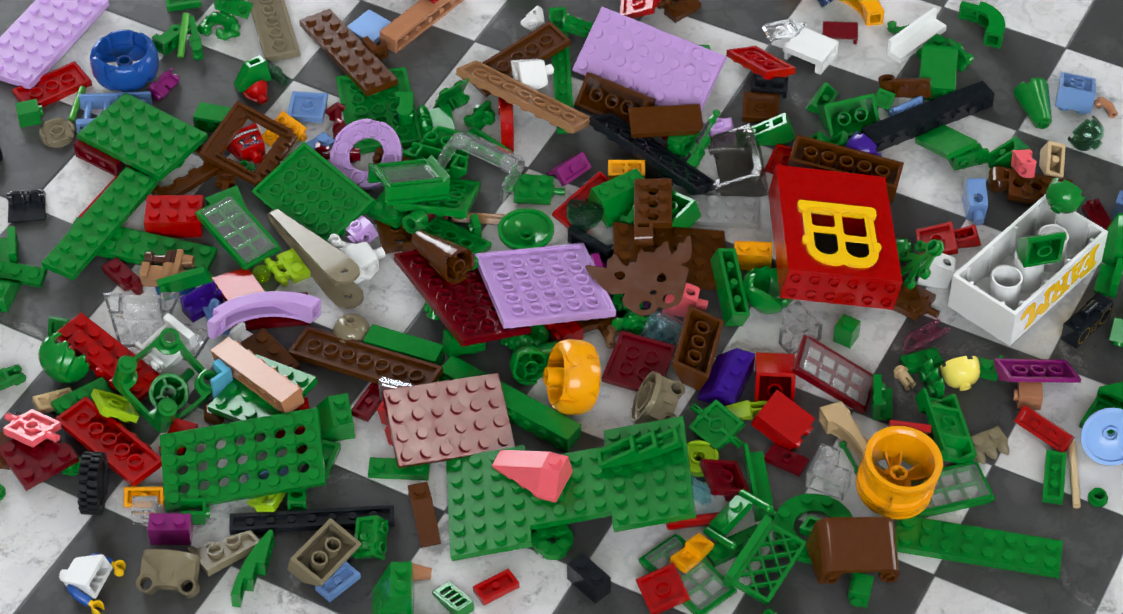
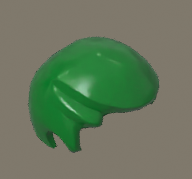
(763, 290)
(60, 361)

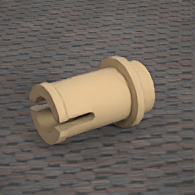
(902, 374)

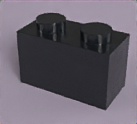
(588, 578)

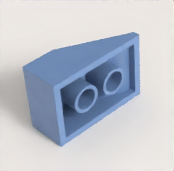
(1075, 93)

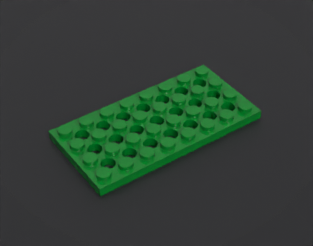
(230, 432)

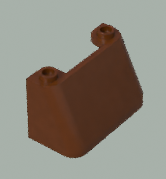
(853, 547)

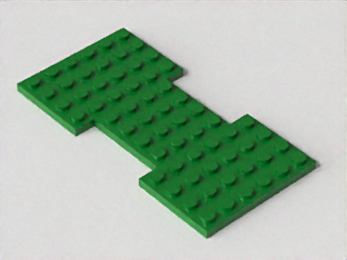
(498, 515)

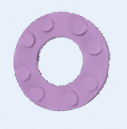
(354, 133)

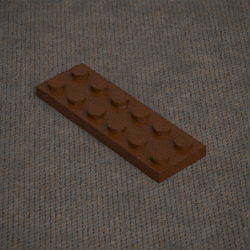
(538, 44)

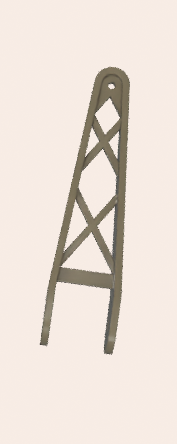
(322, 260)

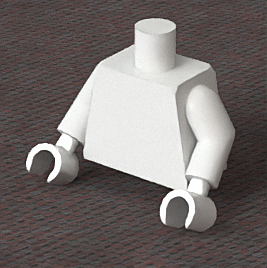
(362, 255)

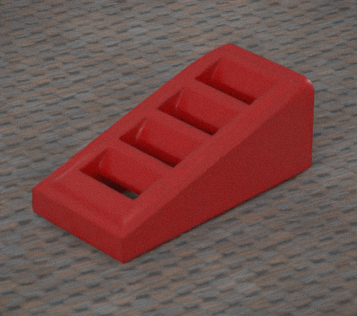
(969, 237)

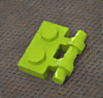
(291, 264)

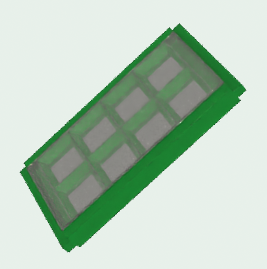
(238, 231)
(958, 489)
(702, 582)

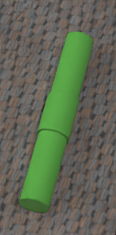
(183, 35)
(76, 105)

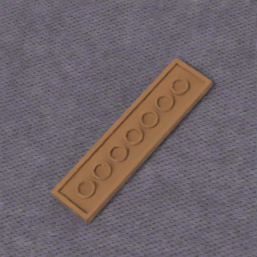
(524, 97)

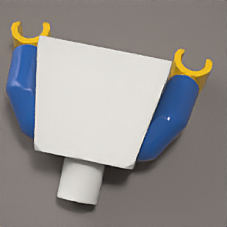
(87, 577)

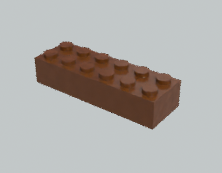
(832, 157)

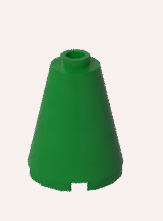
(1035, 101)

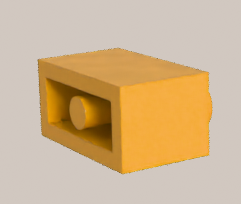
(753, 254)

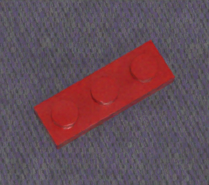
(1044, 429)

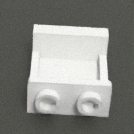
(812, 48)
(165, 362)

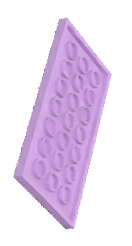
(43, 37)
(649, 60)

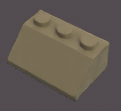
(323, 554)

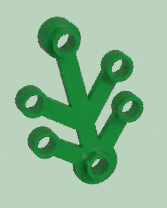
(933, 249)

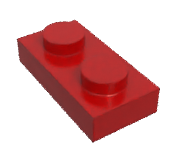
(496, 587)

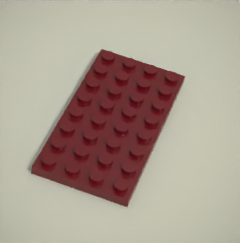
(462, 306)

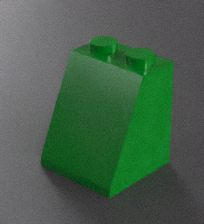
(941, 66)
(394, 590)

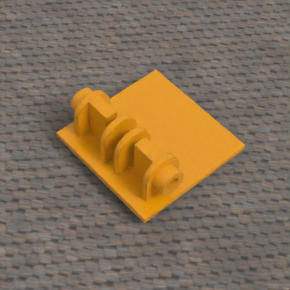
(285, 119)

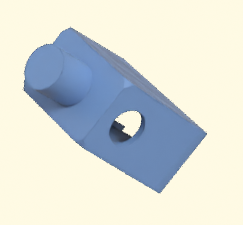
(975, 207)

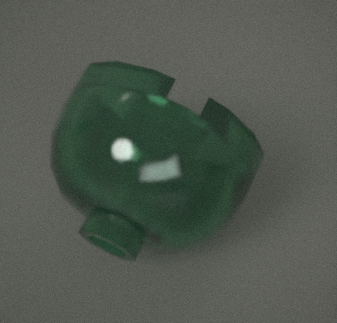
(1087, 135)
(584, 215)

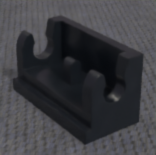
(775, 85)

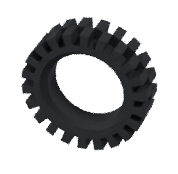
(92, 483)

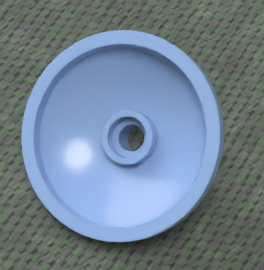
(1099, 444)

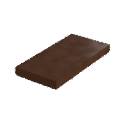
(665, 120)

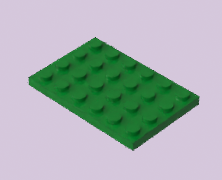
(377, 107)
(142, 136)
(313, 193)

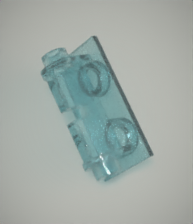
(701, 492)

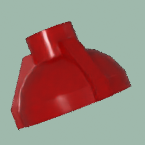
(257, 92)

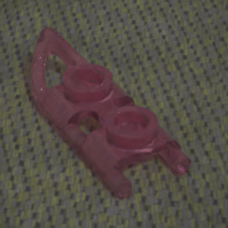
(921, 339)

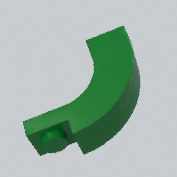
(988, 17)

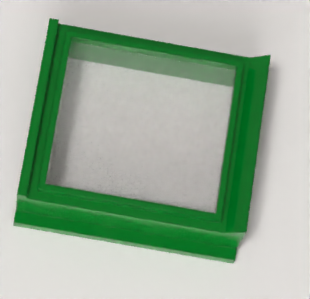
(411, 180)

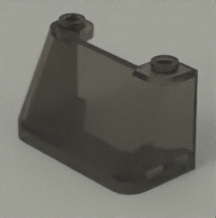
(738, 163)

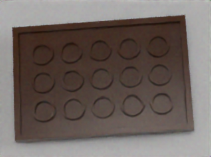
(704, 245)

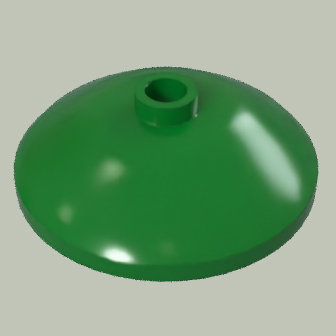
(525, 229)

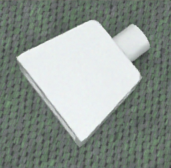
(531, 72)
(941, 274)

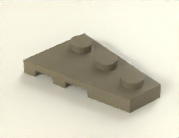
(224, 553)

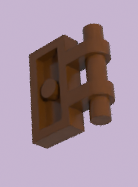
(680, 9)

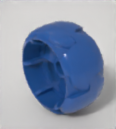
(124, 48)

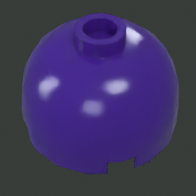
(862, 143)

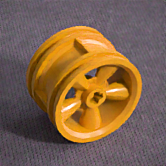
(890, 490)

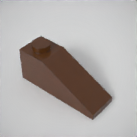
(423, 514)

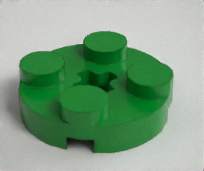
(555, 550)

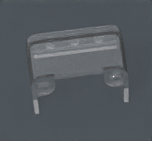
(488, 151)

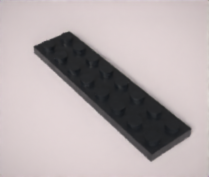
(654, 154)

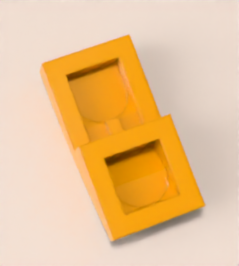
(693, 552)

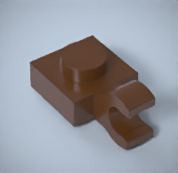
(225, 180)

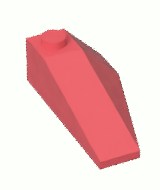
(537, 471)

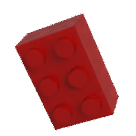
(173, 215)

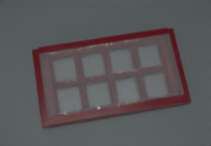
(833, 374)

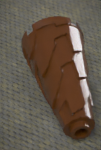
(444, 256)

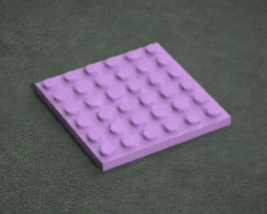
(543, 285)

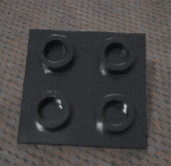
(26, 206)

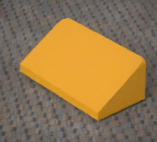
(129, 492)

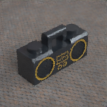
(1087, 320)

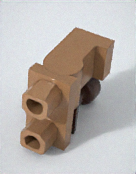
(172, 261)

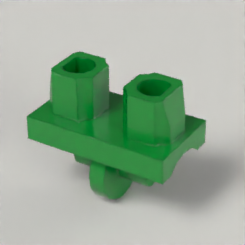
(963, 58)
(482, 116)

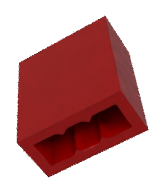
(783, 421)

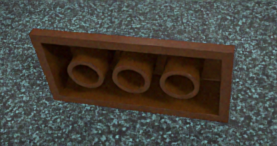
(606, 96)
(696, 347)

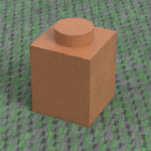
(1028, 394)

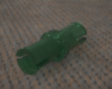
(277, 74)

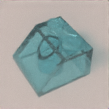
(663, 327)

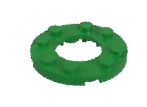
(802, 504)

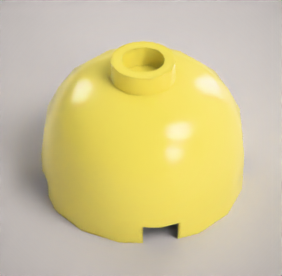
(961, 372)

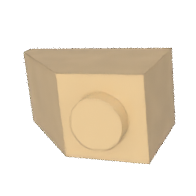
(1052, 159)

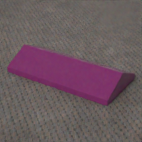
(1035, 370)

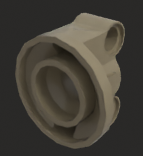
(656, 399)
(169, 571)

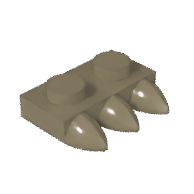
(988, 442)

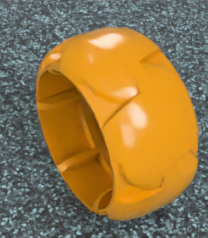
(573, 377)

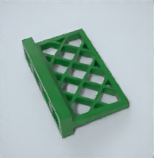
(748, 554)

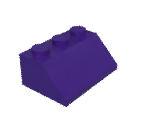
(728, 377)

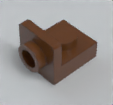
(379, 51)

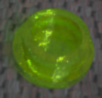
(261, 273)

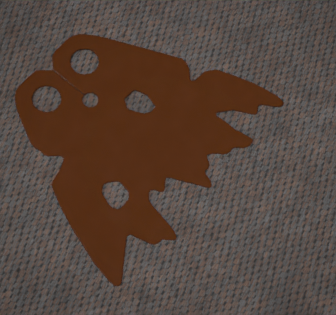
(642, 277)

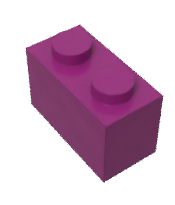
(170, 529)

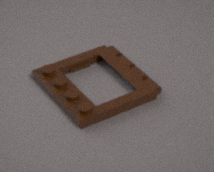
(228, 130)
(187, 183)

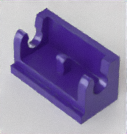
(194, 301)

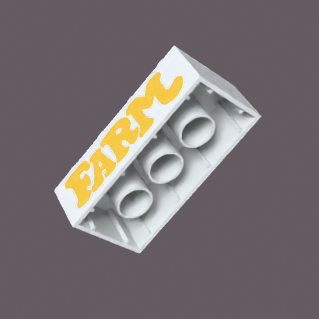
(1007, 297)

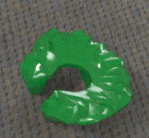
(220, 18)
(538, 336)

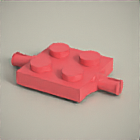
(32, 428)

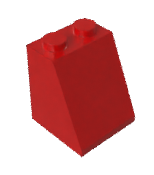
(772, 373)

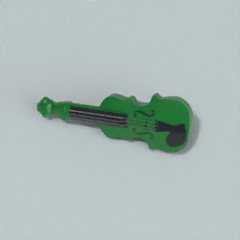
(700, 142)

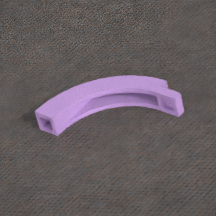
(263, 304)

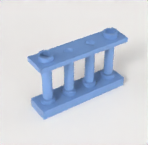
(103, 101)

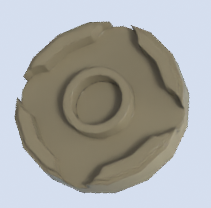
(57, 132)

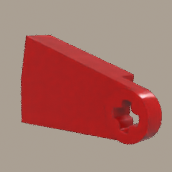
(507, 126)

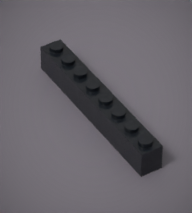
(930, 115)

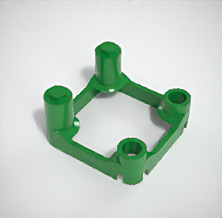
(165, 413)

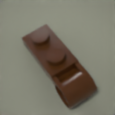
(906, 86)

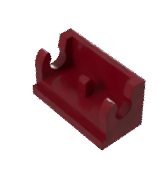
(841, 30)

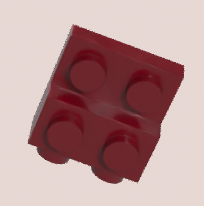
(723, 477)

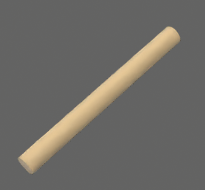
(1074, 475)

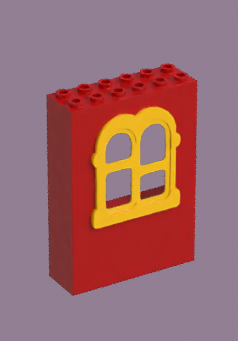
(838, 204)

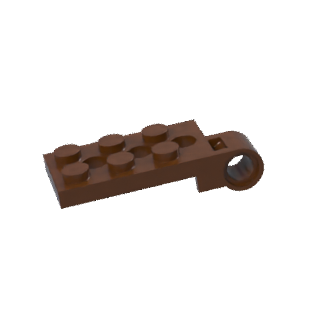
(1003, 178)
(643, 212)
(389, 237)

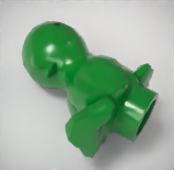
(631, 321)

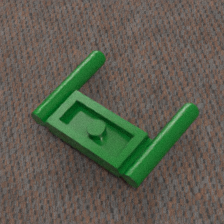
(731, 515)

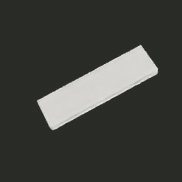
(914, 36)

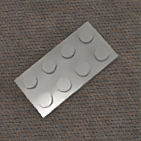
(727, 211)

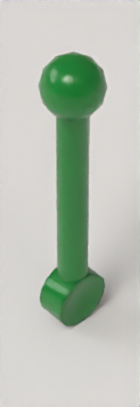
(843, 444)

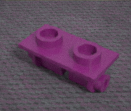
(167, 80)

